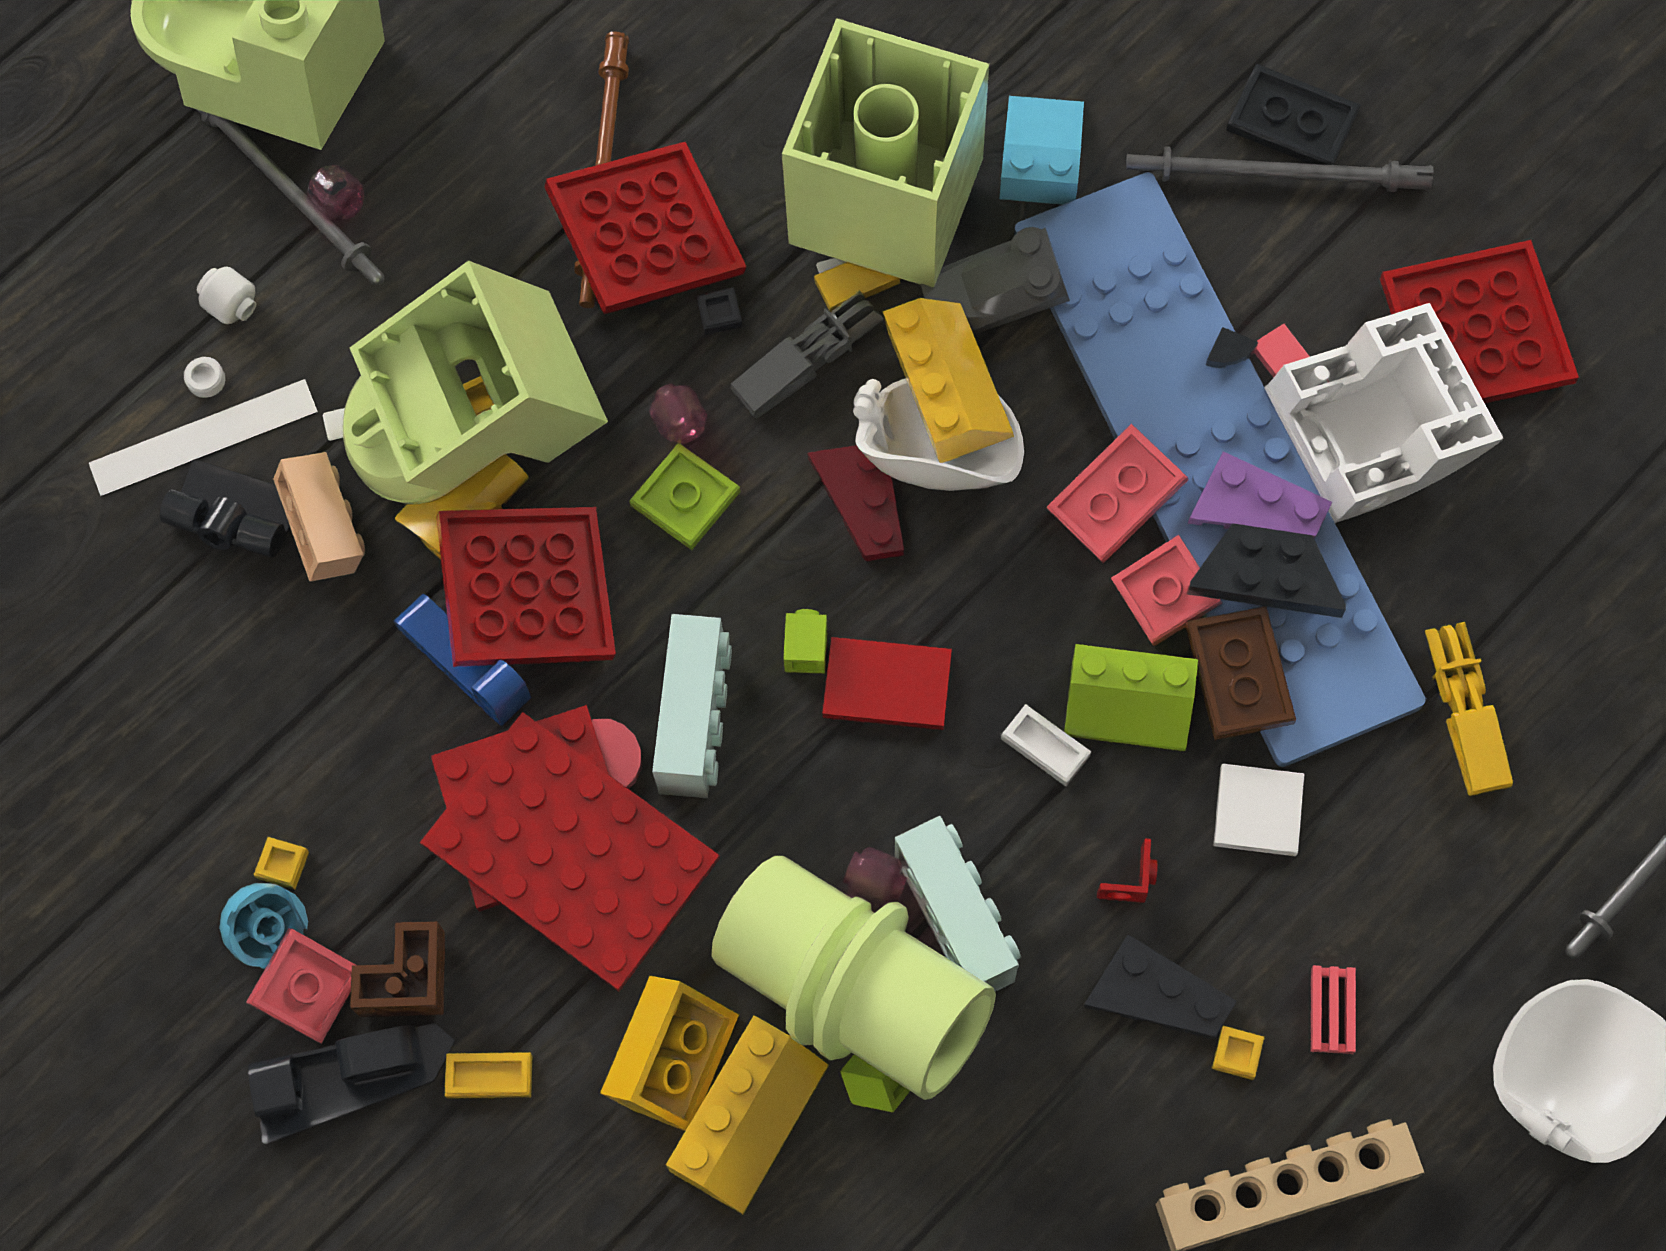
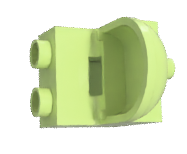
(264, 61)
(409, 414)

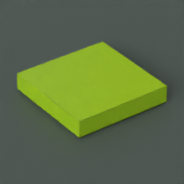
(685, 496)

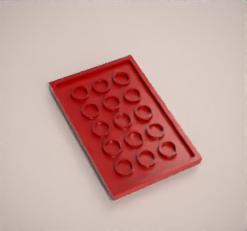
(570, 851)

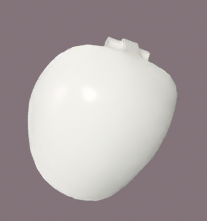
(899, 445)
(1584, 1070)

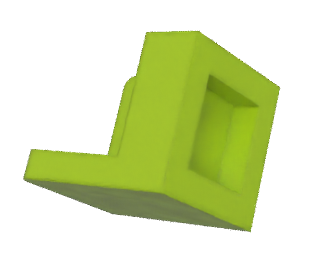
(871, 1087)

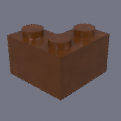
(409, 985)

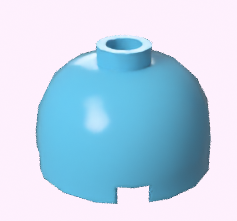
(258, 920)

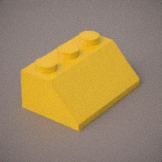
(669, 1052)

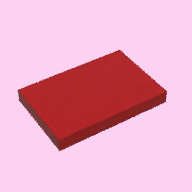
(887, 683)

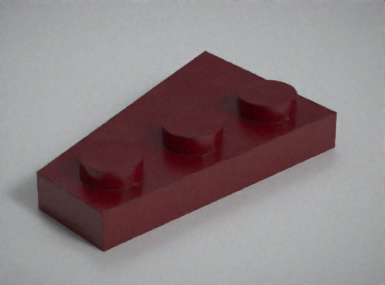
(863, 500)

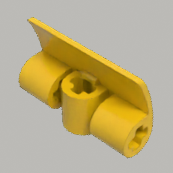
(482, 491)

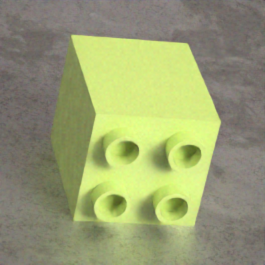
(885, 152)

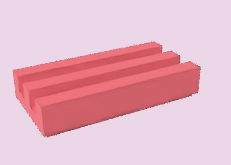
(1334, 975)

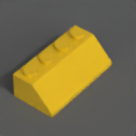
(947, 377)
(747, 1115)

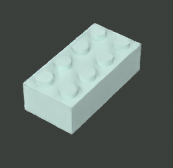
(689, 706)
(954, 905)

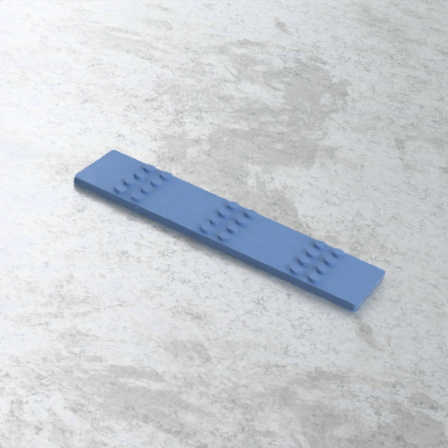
(1142, 339)

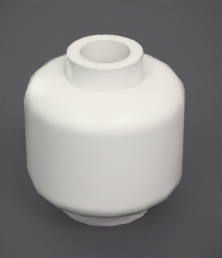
(226, 295)

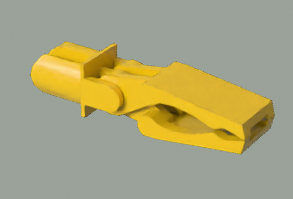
(1472, 731)

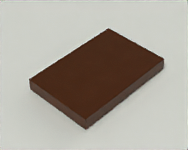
(1240, 672)

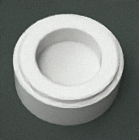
(204, 377)

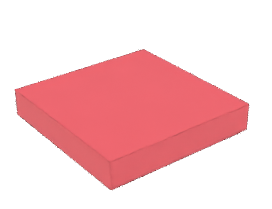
(1158, 590)
(303, 986)

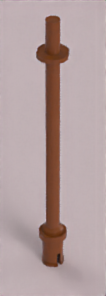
(613, 71)

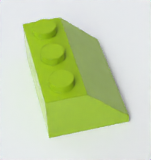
(1130, 697)

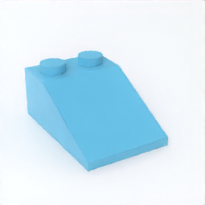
(1041, 150)

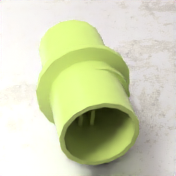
(852, 977)

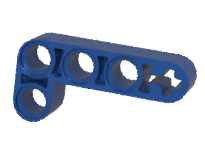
(491, 687)

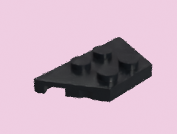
(1269, 571)

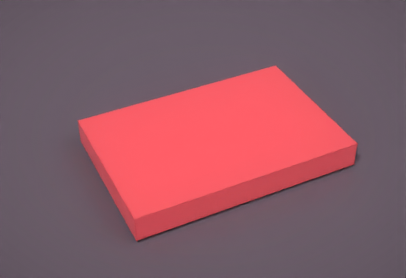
(1117, 493)

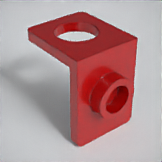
(1130, 893)

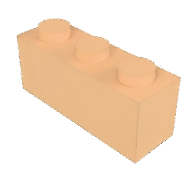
(318, 516)

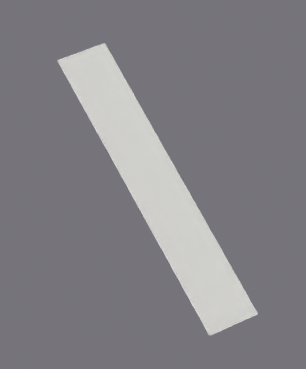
(202, 437)

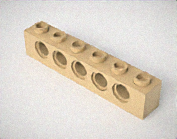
(1397, 1164)

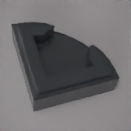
(1230, 349)

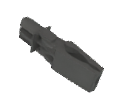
(795, 361)

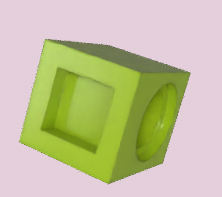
(805, 642)

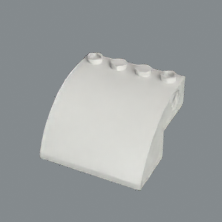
(1388, 417)

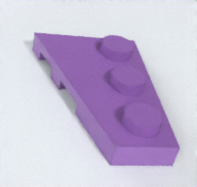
(1257, 498)

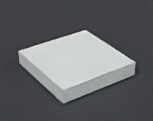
(1258, 809)

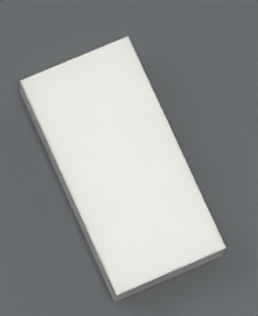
(1045, 745)

